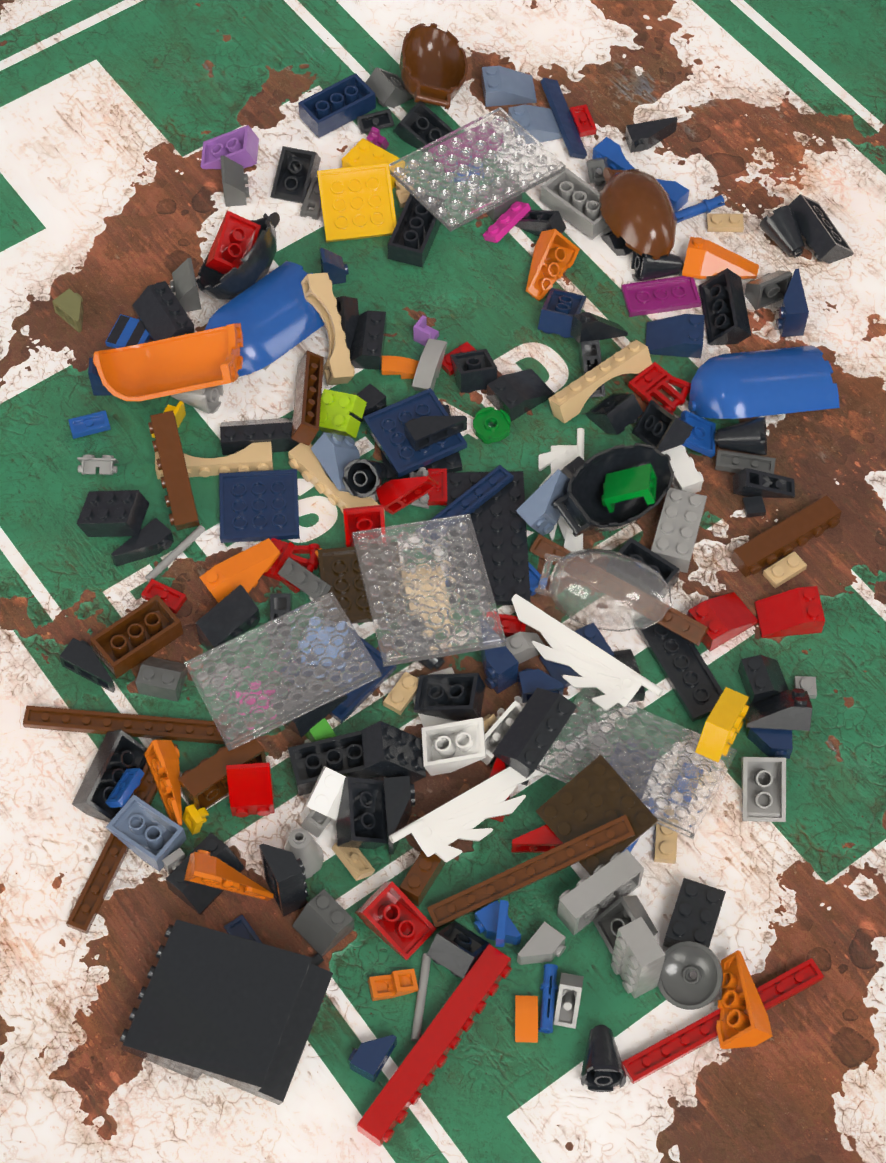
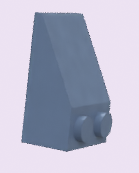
(506, 87)
(537, 121)
(334, 454)
(538, 507)
(147, 832)

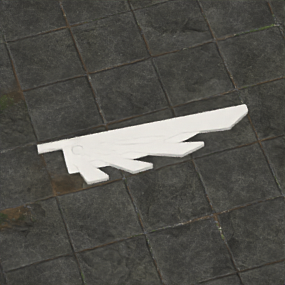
(558, 458)
(592, 663)
(463, 813)

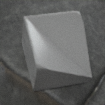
(315, 823)

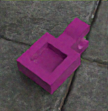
(375, 138)

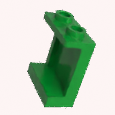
(629, 485)

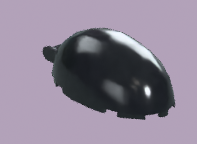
(254, 266)
(586, 489)

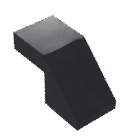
(616, 244)

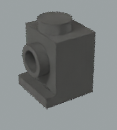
(592, 165)

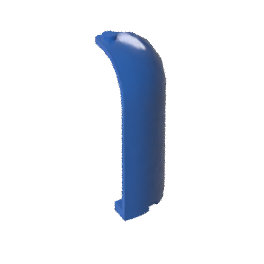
(271, 317)
(763, 384)

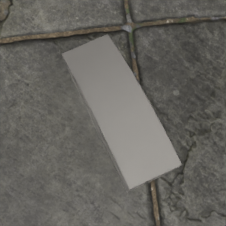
(429, 365)

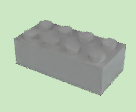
(575, 202)
(679, 527)
(599, 891)
(637, 958)

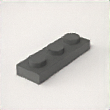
(736, 462)
(304, 579)

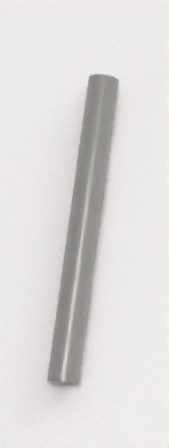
(175, 553)
(421, 997)

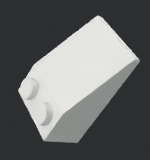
(453, 745)
(327, 793)

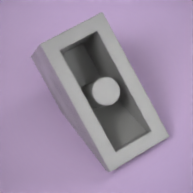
(521, 645)
(542, 946)
(568, 1000)

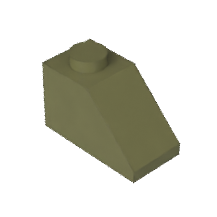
(70, 308)

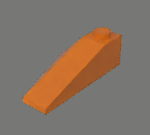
(550, 259)
(709, 259)
(240, 569)
(165, 769)
(217, 874)
(742, 1013)

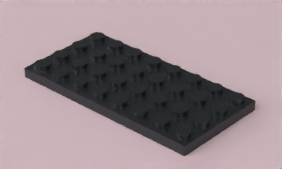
(499, 534)

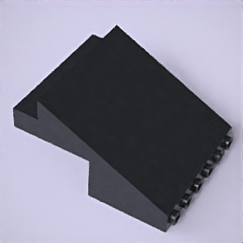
(227, 1010)

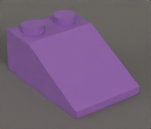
(237, 145)

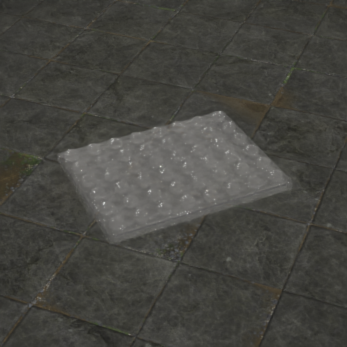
(475, 168)
(428, 590)
(281, 670)
(647, 753)

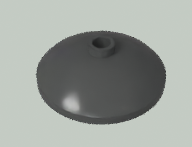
(675, 975)

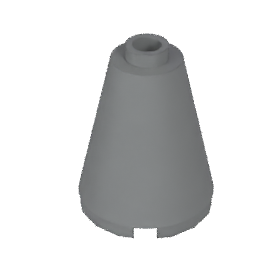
(202, 399)
(306, 849)

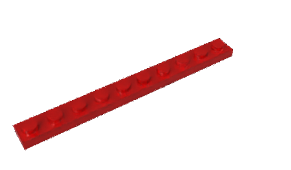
(705, 1029)

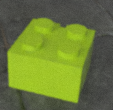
(336, 410)

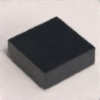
(754, 506)

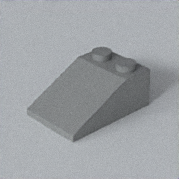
(763, 789)

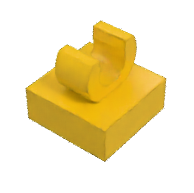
(194, 818)

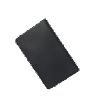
(379, 120)

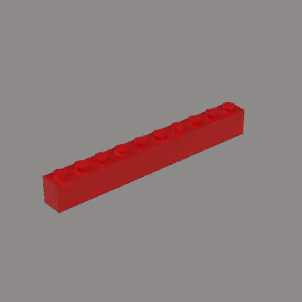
(433, 1046)

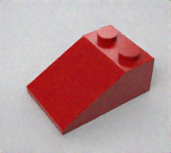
(232, 242)
(362, 519)
(791, 613)
(725, 618)
(250, 789)
(396, 920)

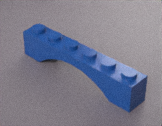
(617, 161)

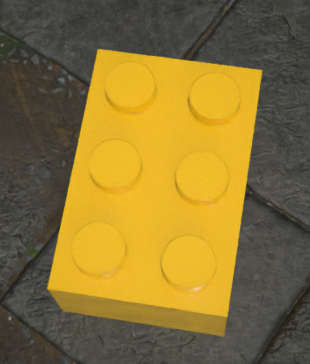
(368, 154)
(722, 725)

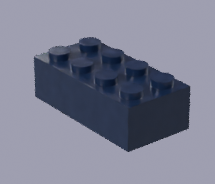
(337, 105)

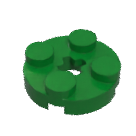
(491, 434)

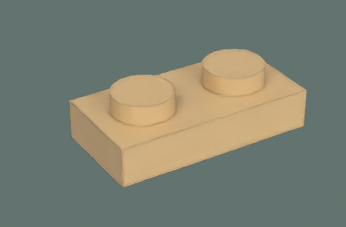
(725, 222)
(784, 569)
(402, 693)
(665, 845)
(354, 861)

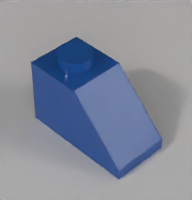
(487, 921)

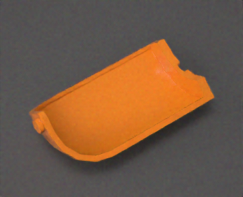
(172, 364)

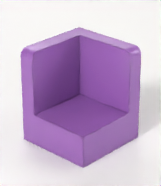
(423, 332)

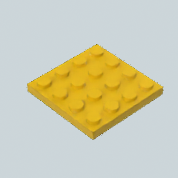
(357, 202)

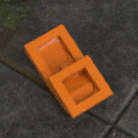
(399, 366)
(393, 985)
(526, 1018)

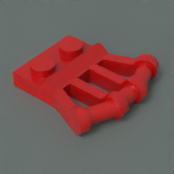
(656, 378)
(288, 550)

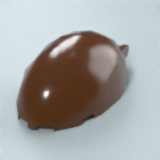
(432, 65)
(638, 211)

